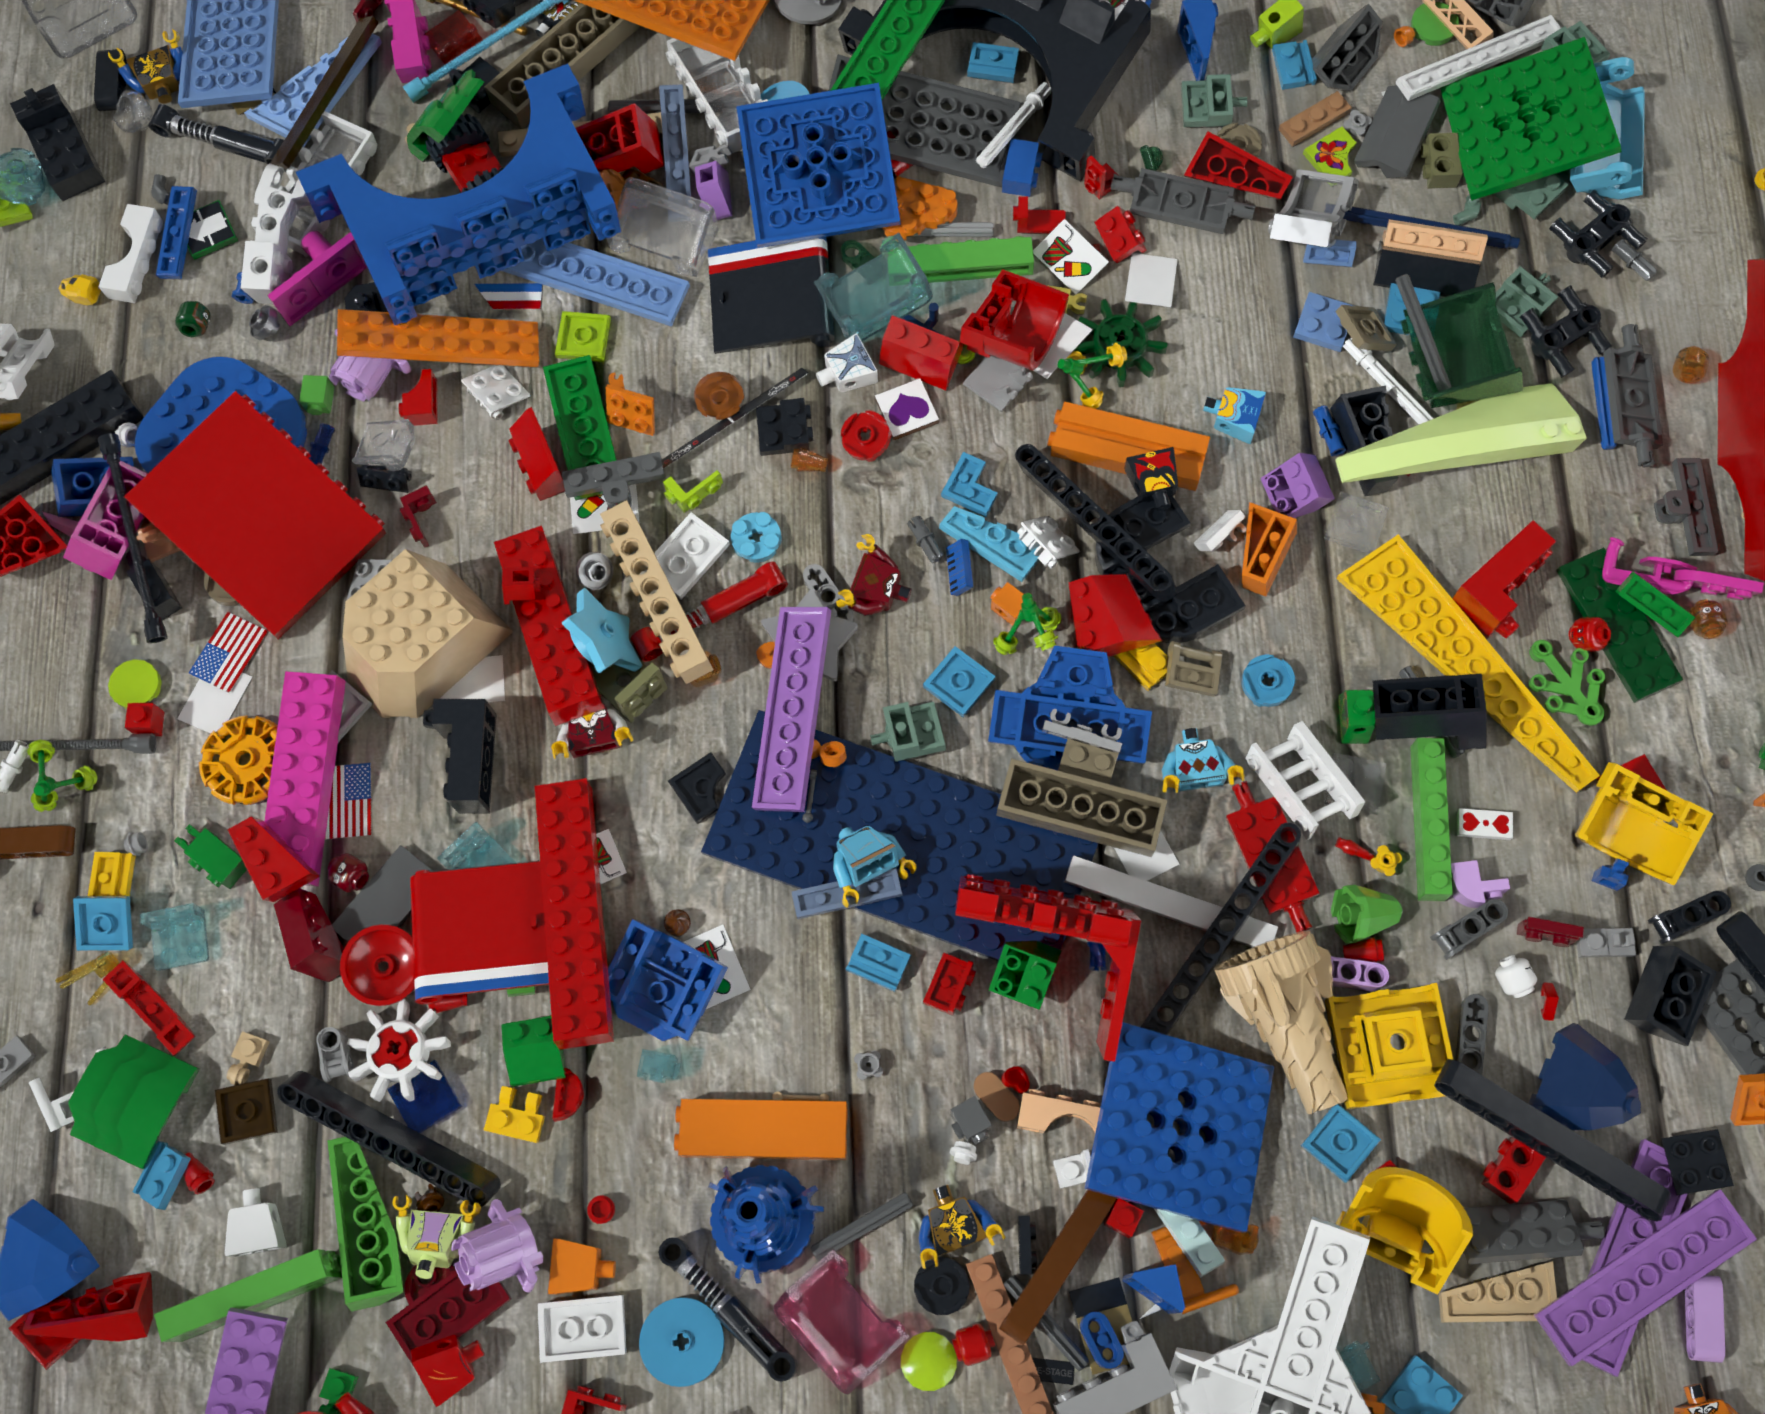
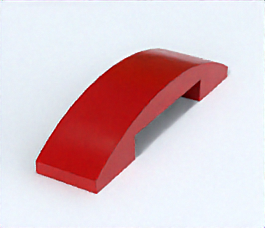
(150, 1007)

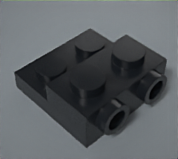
(784, 427)

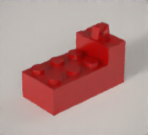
(623, 141)
(1487, 592)

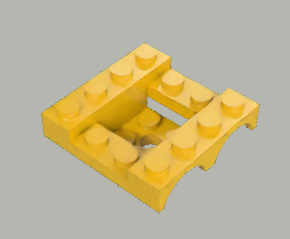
(1398, 1074)

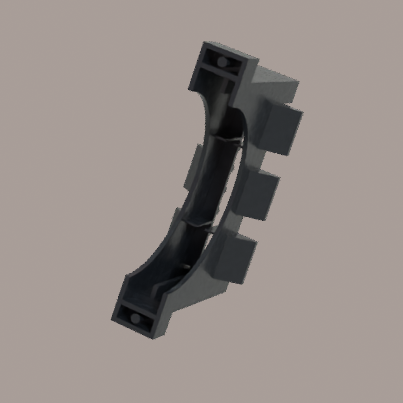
(1070, 39)

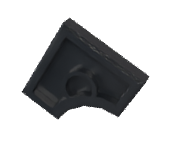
(697, 786)

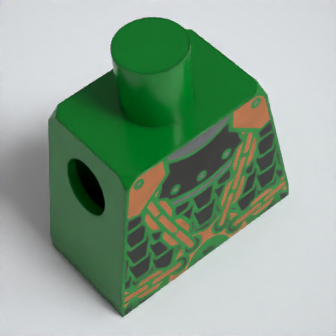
(1355, 712)

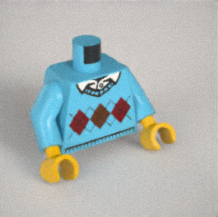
(1198, 765)

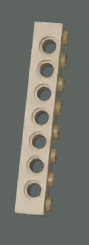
(694, 662)

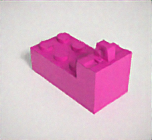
(100, 535)

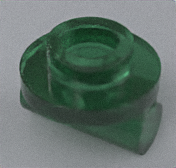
(1151, 157)

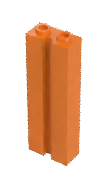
(1109, 438)
(762, 1129)

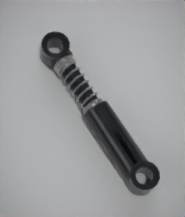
(168, 122)
(730, 1311)

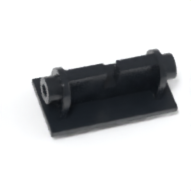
(378, 478)

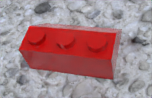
(919, 352)
(535, 456)

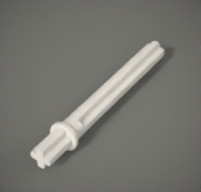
(1033, 102)
(1383, 378)

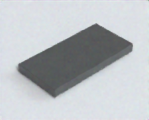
(384, 898)

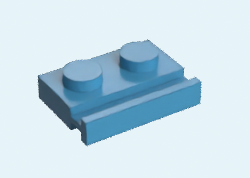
(993, 62)
(1294, 64)
(878, 962)
(161, 1175)

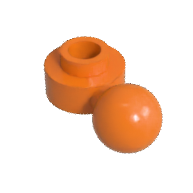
(831, 753)

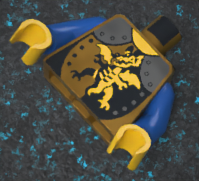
(154, 71)
(954, 1226)

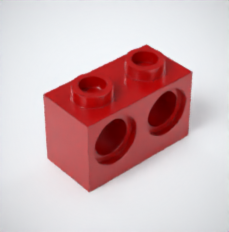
(1519, 1174)

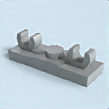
(1082, 733)

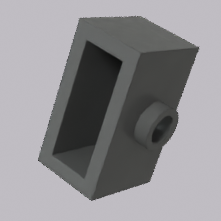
(970, 1121)

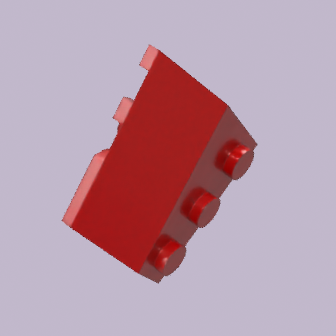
(25, 537)
(1109, 615)

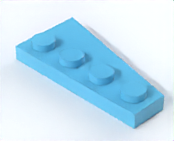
(991, 541)

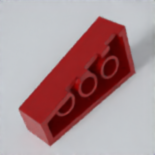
(1232, 167)

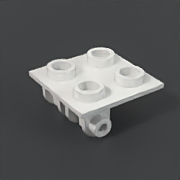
(495, 389)
(1052, 540)

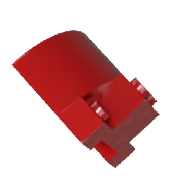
(1025, 334)

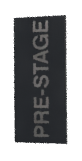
(1054, 1371)

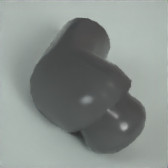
(158, 190)

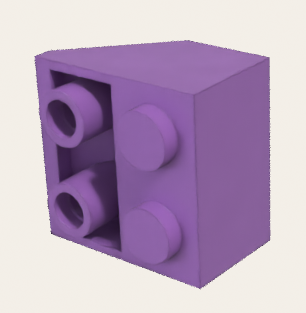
(1297, 486)

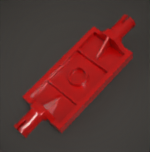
(1252, 830)

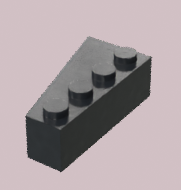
(1363, 421)

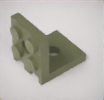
(637, 696)

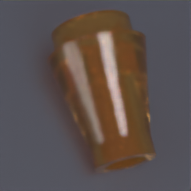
(808, 461)

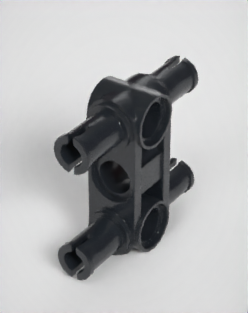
(1598, 233)
(1566, 331)

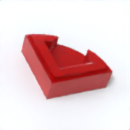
(1551, 1001)

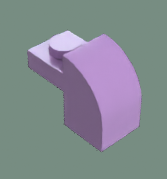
(1469, 888)

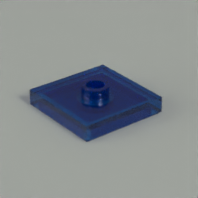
(432, 1100)

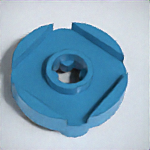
(1265, 695)

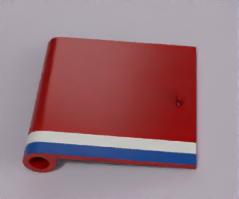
(477, 930)

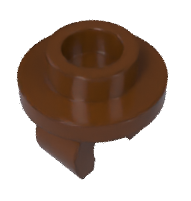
(429, 1202)

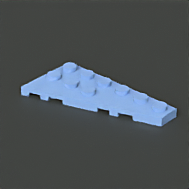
(287, 104)

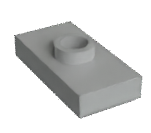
(13, 1058)

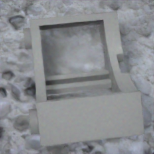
(1314, 208)

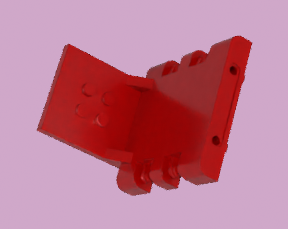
(1077, 917)

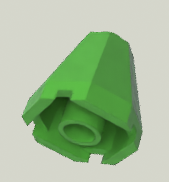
(1363, 912)

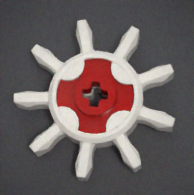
(383, 1054)

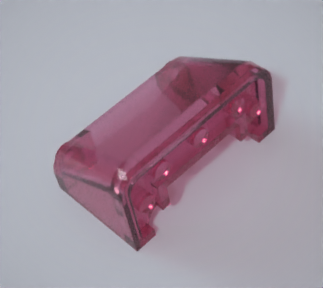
(837, 1324)

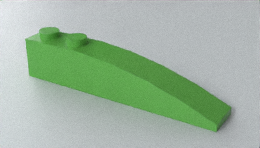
(364, 1230)

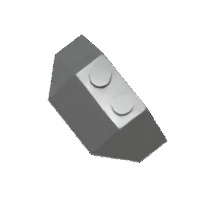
(1349, 50)

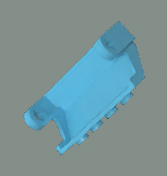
(1621, 173)

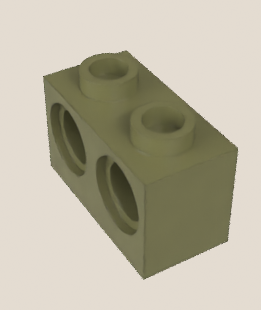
(1443, 160)

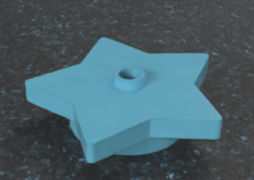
(601, 634)

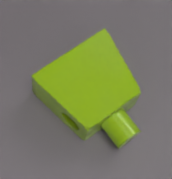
(1279, 23)

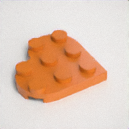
(921, 207)

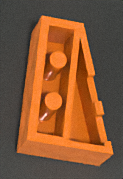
(1266, 546)

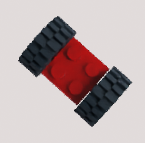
(465, 154)

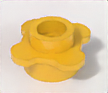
(1379, 864)

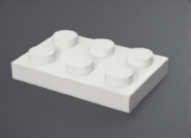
(689, 553)
(582, 1328)

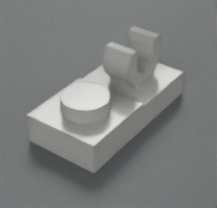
(1607, 943)

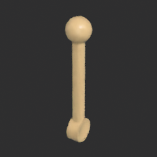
(779, 1096)

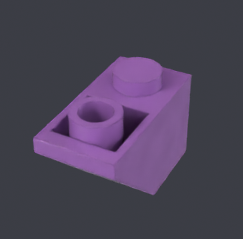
(714, 188)

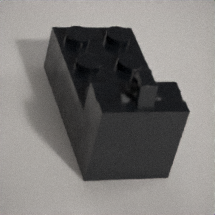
(58, 141)
(1432, 709)
(470, 735)

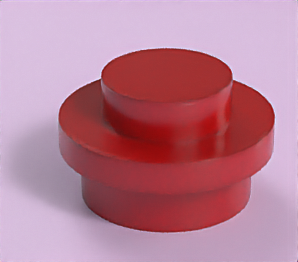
(601, 1209)

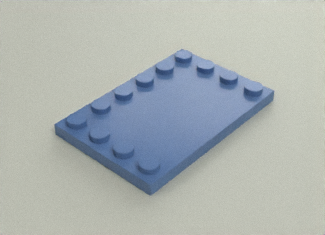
(228, 52)

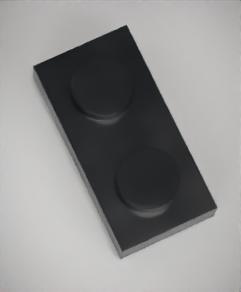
(1026, 1233)

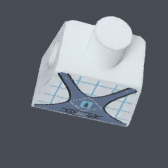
(848, 366)

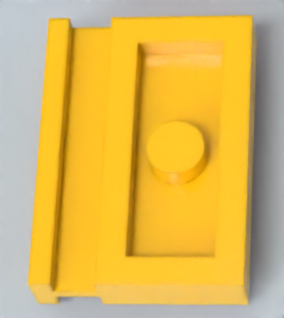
(1145, 664)
(111, 874)

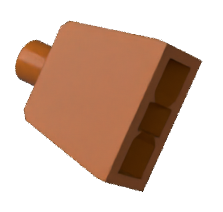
(577, 1268)

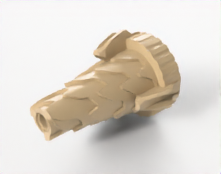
(1281, 993)

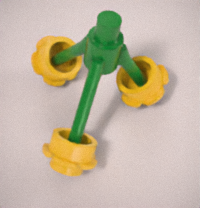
(1076, 364)

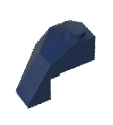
(1585, 1083)

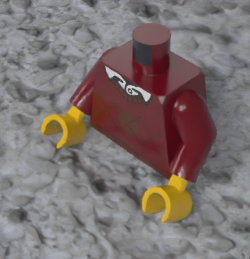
(875, 582)

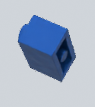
(1020, 167)

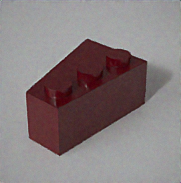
(308, 936)

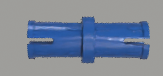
(1324, 417)

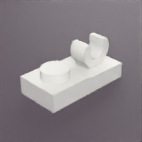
(1221, 529)

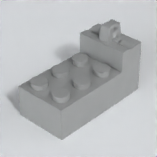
(1126, 1387)

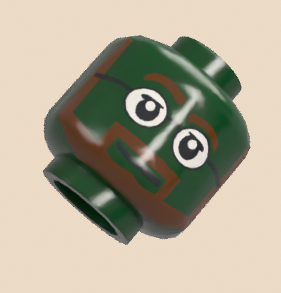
(192, 318)

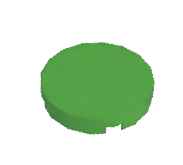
(1429, 27)

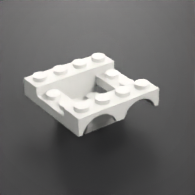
(19, 358)

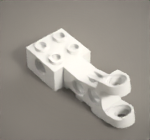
(266, 258)

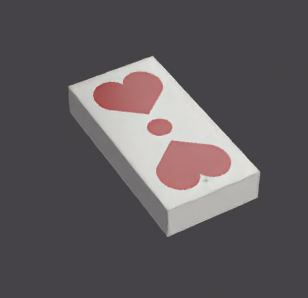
(1484, 824)

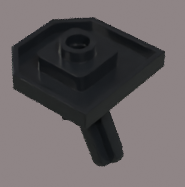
(365, 298)

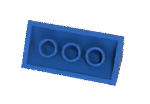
(1159, 1286)

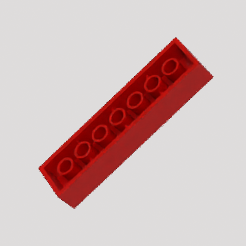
(559, 666)

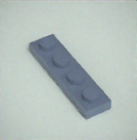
(829, 896)

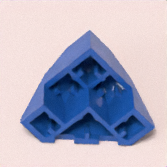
(39, 1260)

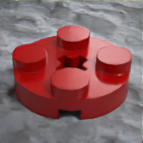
(870, 448)

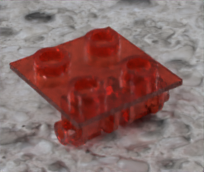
(453, 37)

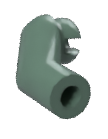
(1470, 212)

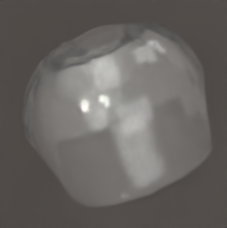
(133, 112)

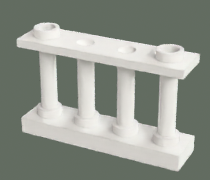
(1321, 764)

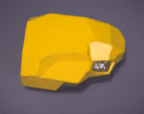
(81, 289)

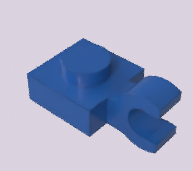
(1612, 876)

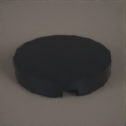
(943, 1287)

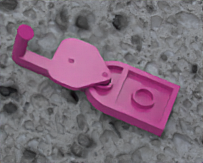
(1684, 577)

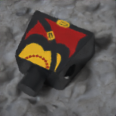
(1153, 476)

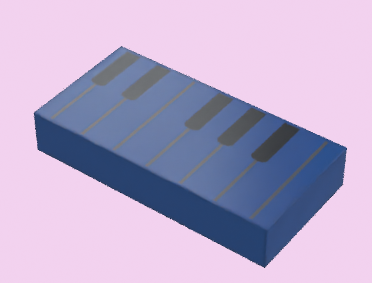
(959, 567)

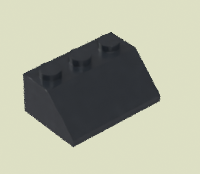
(1670, 994)

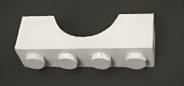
(124, 279)

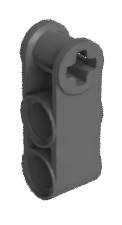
(1456, 938)

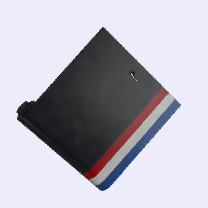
(768, 294)

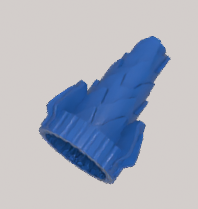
(776, 1232)

